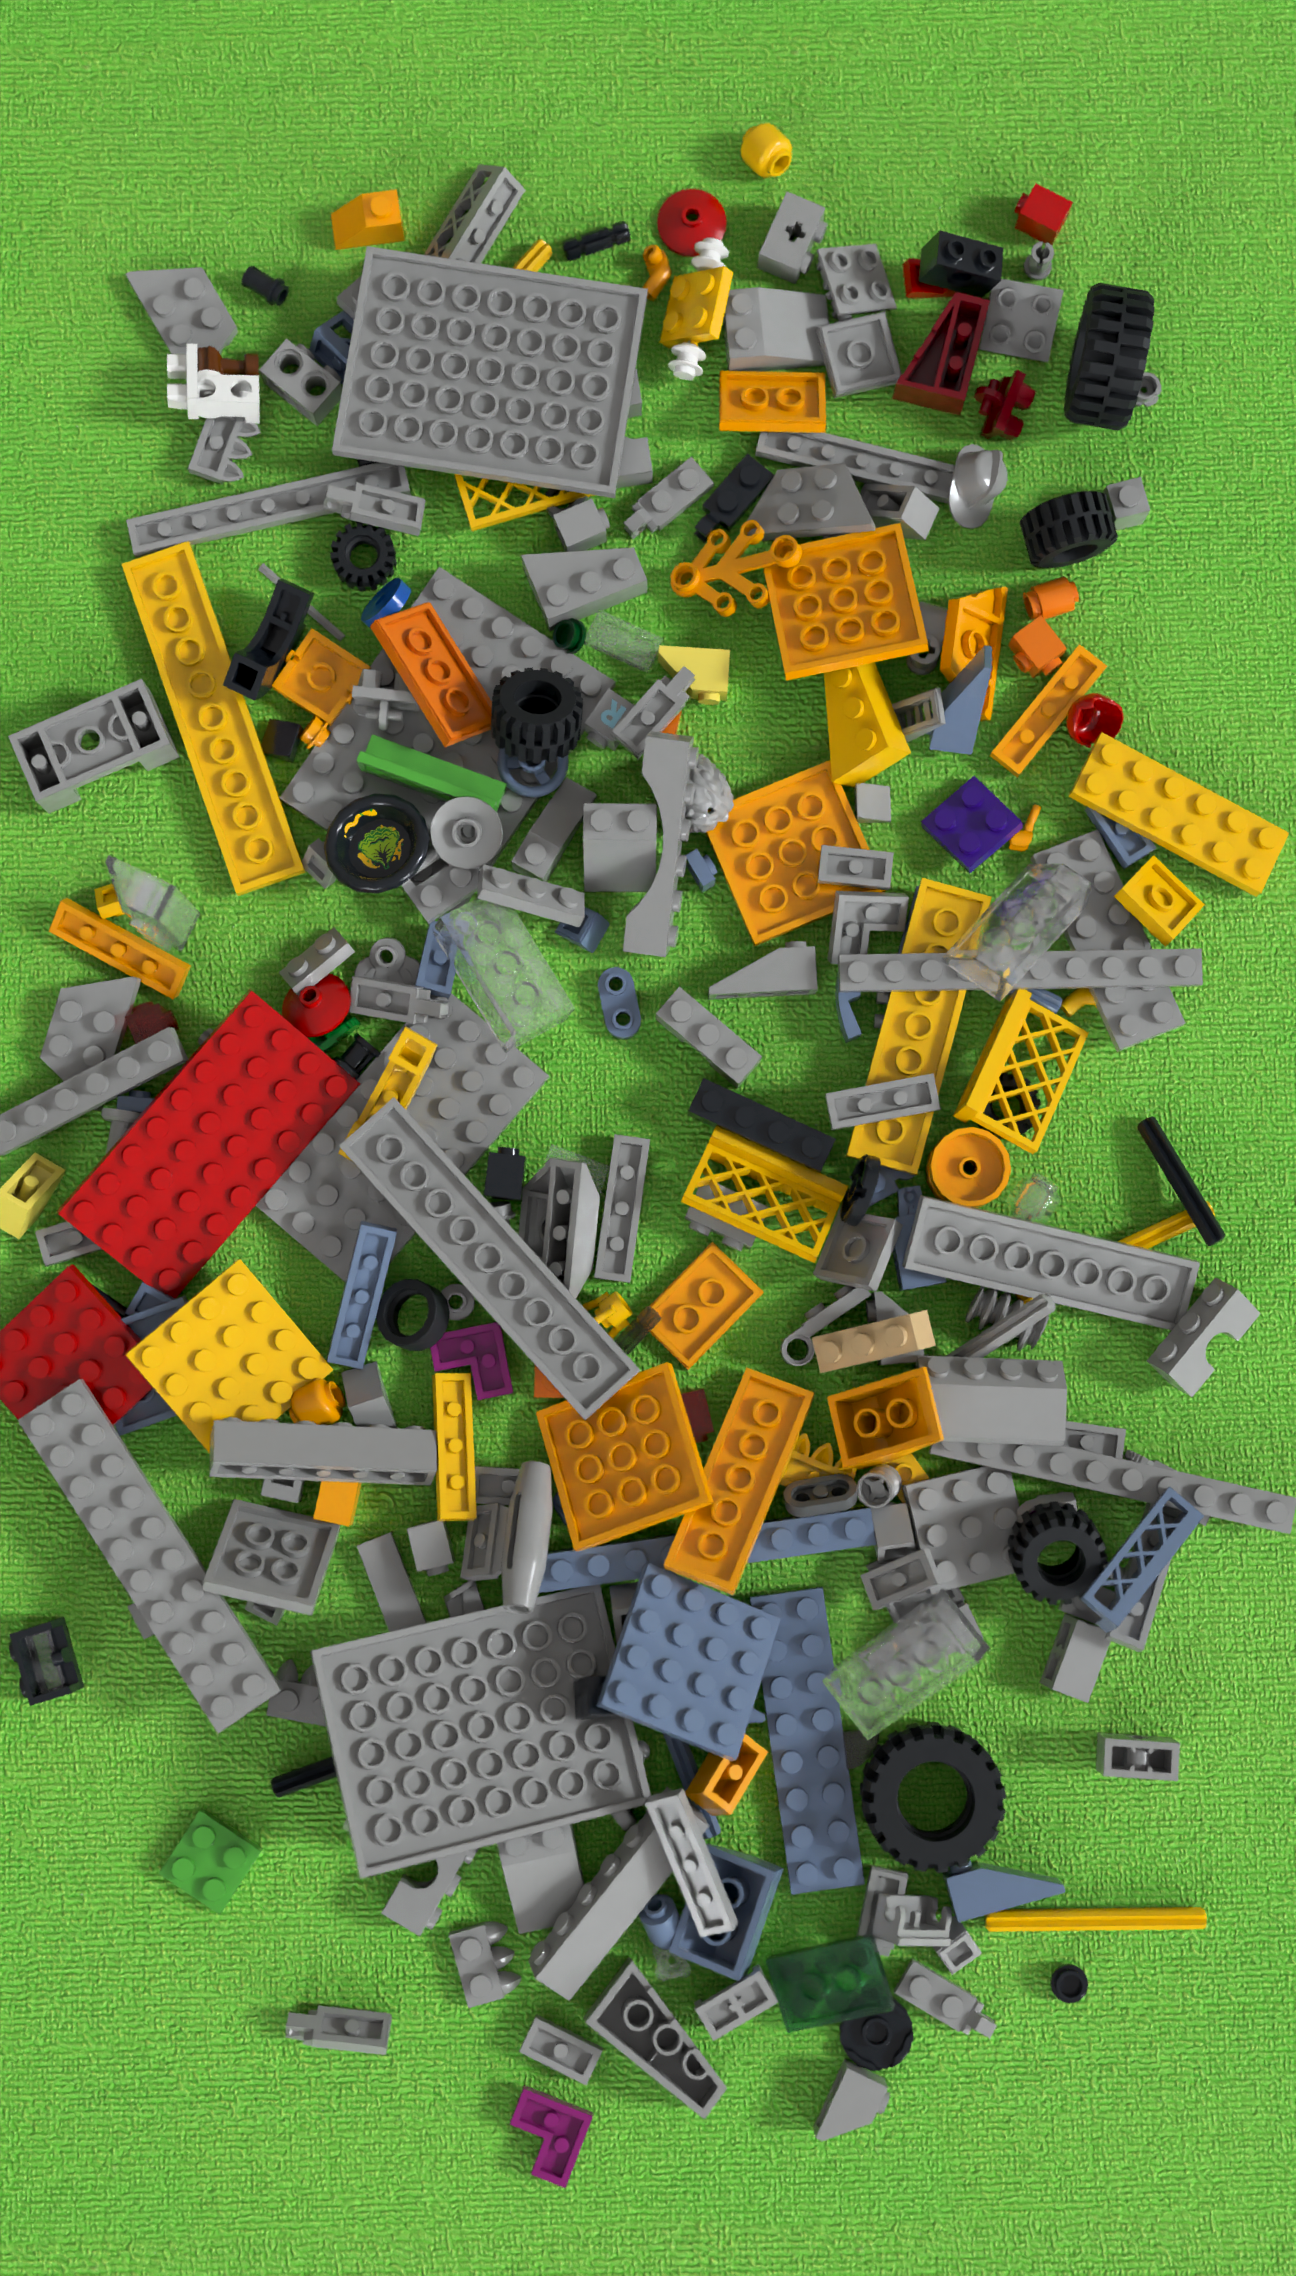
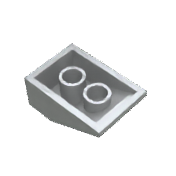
(773, 329)
(541, 1876)

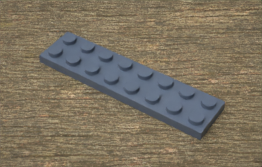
(808, 1746)

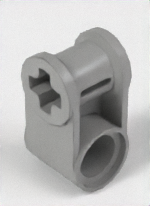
(934, 625)

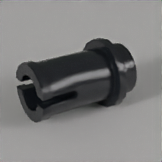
(272, 289)

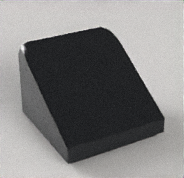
(281, 739)

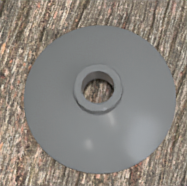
(450, 840)

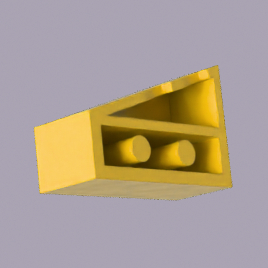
(861, 725)

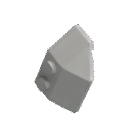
(562, 1220)

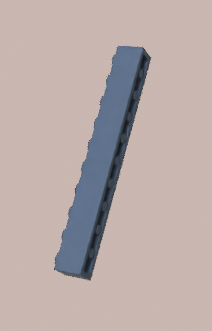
(775, 1540)

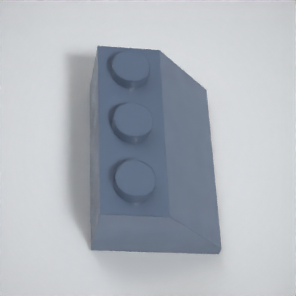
(751, 1890)

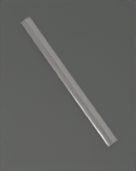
(311, 611)

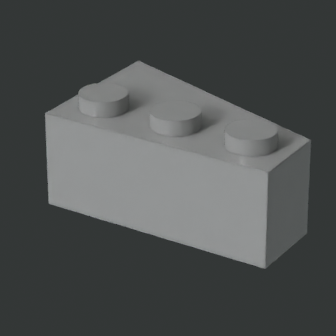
(583, 581)

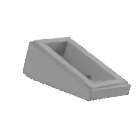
(915, 704)

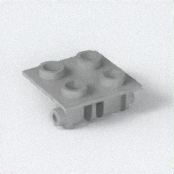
(855, 280)
(1021, 320)

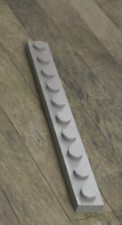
(1051, 971)
(1129, 1480)

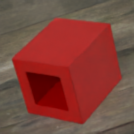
(1042, 214)

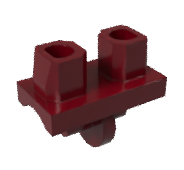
(998, 402)

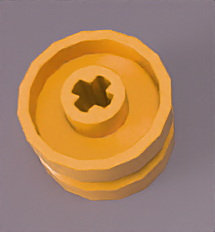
(960, 1147)

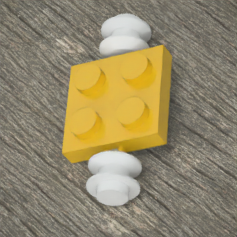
(696, 308)

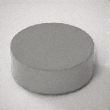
(625, 1818)

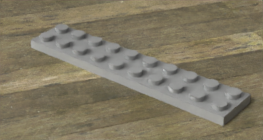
(489, 1258)
(149, 1555)

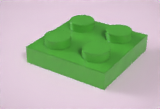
(210, 1861)

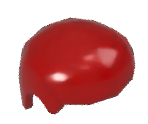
(1093, 715)

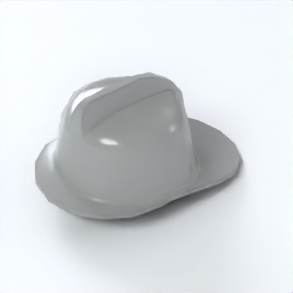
(975, 483)

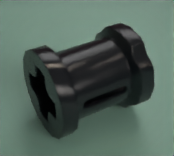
(357, 1056)

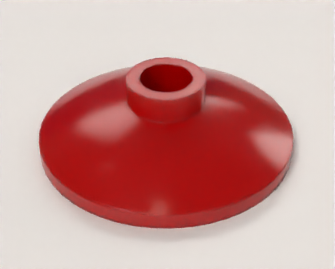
(681, 234)
(321, 1014)

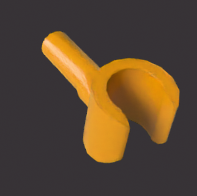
(1023, 838)

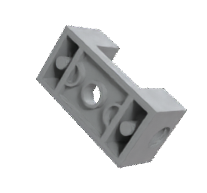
(128, 732)

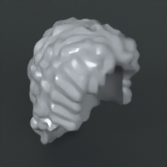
(710, 791)

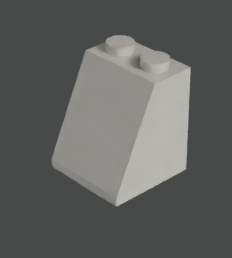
(619, 847)

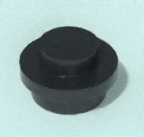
(1069, 1983)

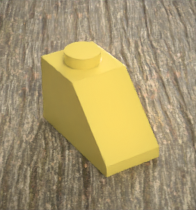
(707, 665)
(27, 1194)

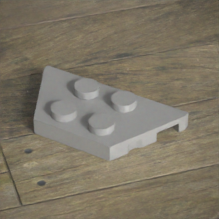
(184, 308)
(811, 504)
(88, 1025)

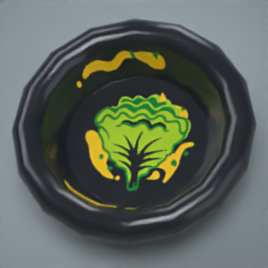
(376, 843)

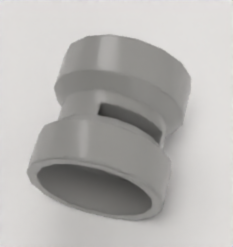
(873, 1491)

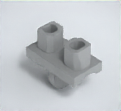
(371, 694)

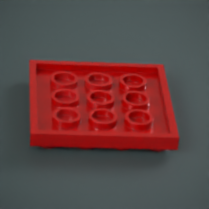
(66, 1338)

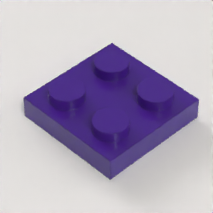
(971, 824)

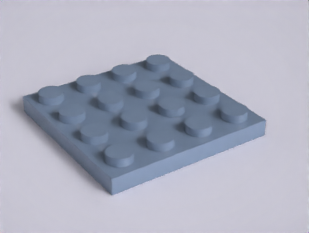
(689, 1662)

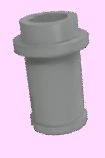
(1041, 257)

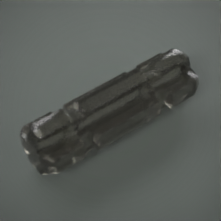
(638, 1329)

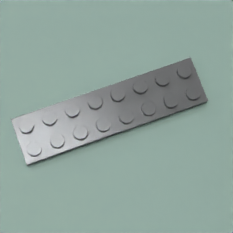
(1050, 1260)

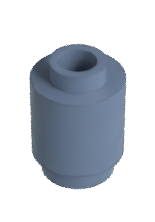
(660, 1920)

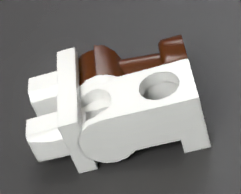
(214, 384)

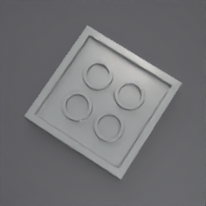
(964, 1523)
(271, 1557)

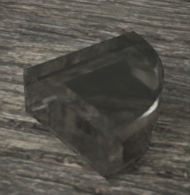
(857, 1747)

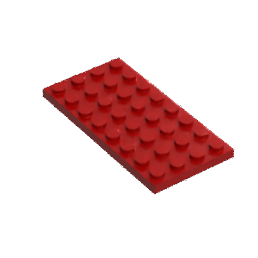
(209, 1146)

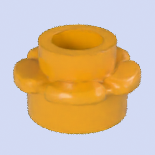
(315, 733)

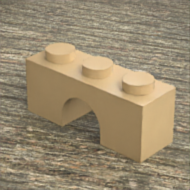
(873, 1341)

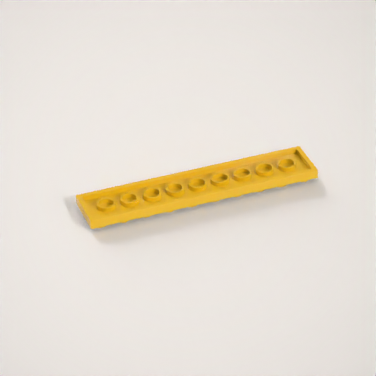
(213, 719)

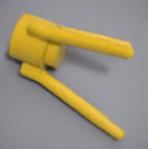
(611, 1311)

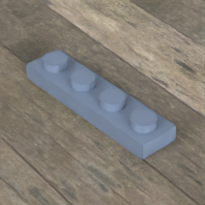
(361, 1294)

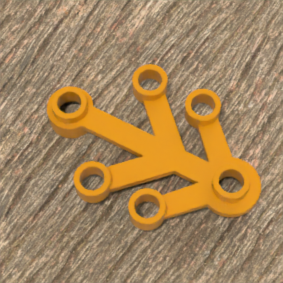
(731, 567)

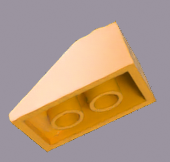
(885, 1419)

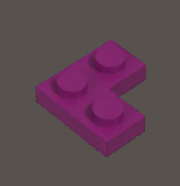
(483, 1350)
(560, 2126)

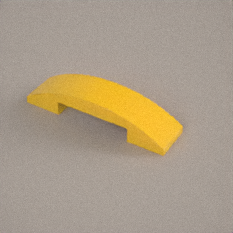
(401, 1076)

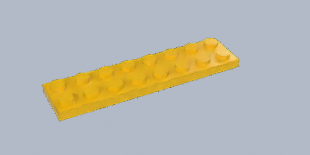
(918, 1025)

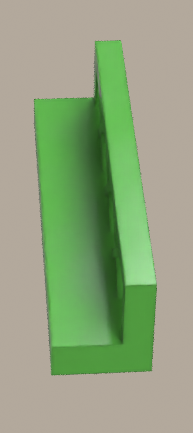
(427, 773)

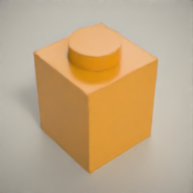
(337, 1502)

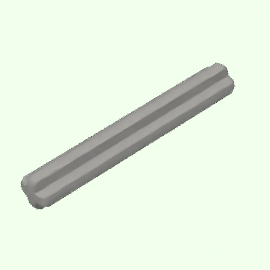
(1007, 1328)

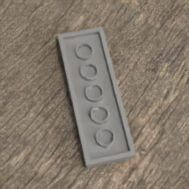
(1104, 924)

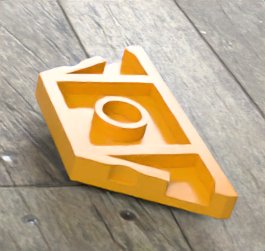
(969, 626)

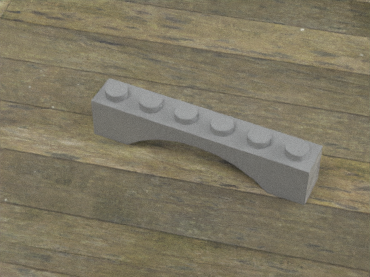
(667, 771)

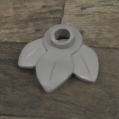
(400, 970)

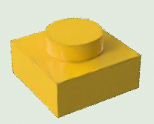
(107, 902)

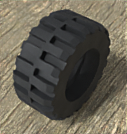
(1109, 356)
(968, 1832)

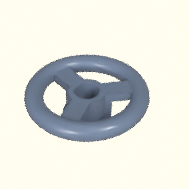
(547, 786)

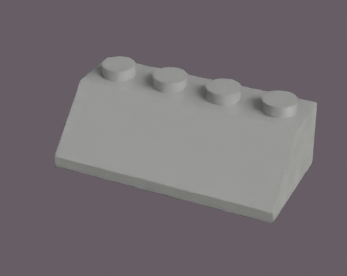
(998, 1399)

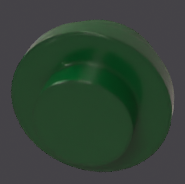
(569, 635)

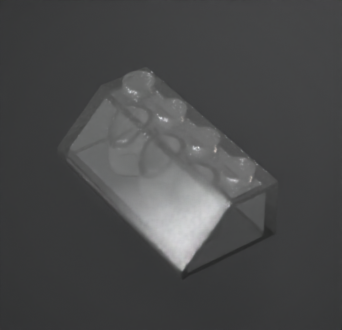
(153, 905)
(1019, 927)

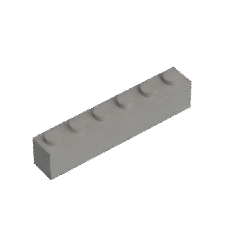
(322, 1452)
(604, 1908)

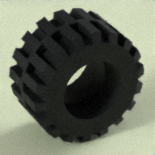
(1068, 529)
(536, 715)
(1053, 1525)

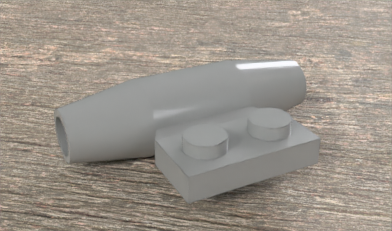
(513, 1539)

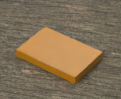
(772, 401)
(702, 1305)

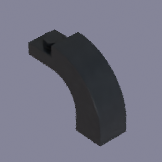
(264, 658)

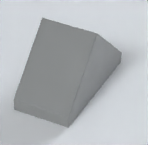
(368, 1397)

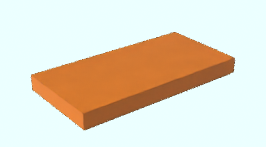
(435, 673)

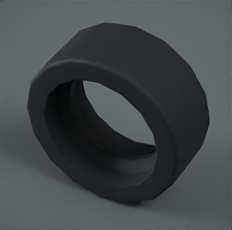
(434, 1325)

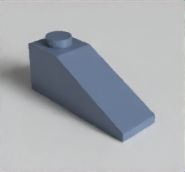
(963, 706)
(992, 1888)

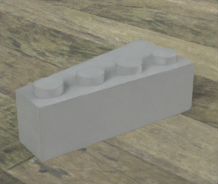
(648, 2034)

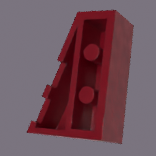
(945, 361)

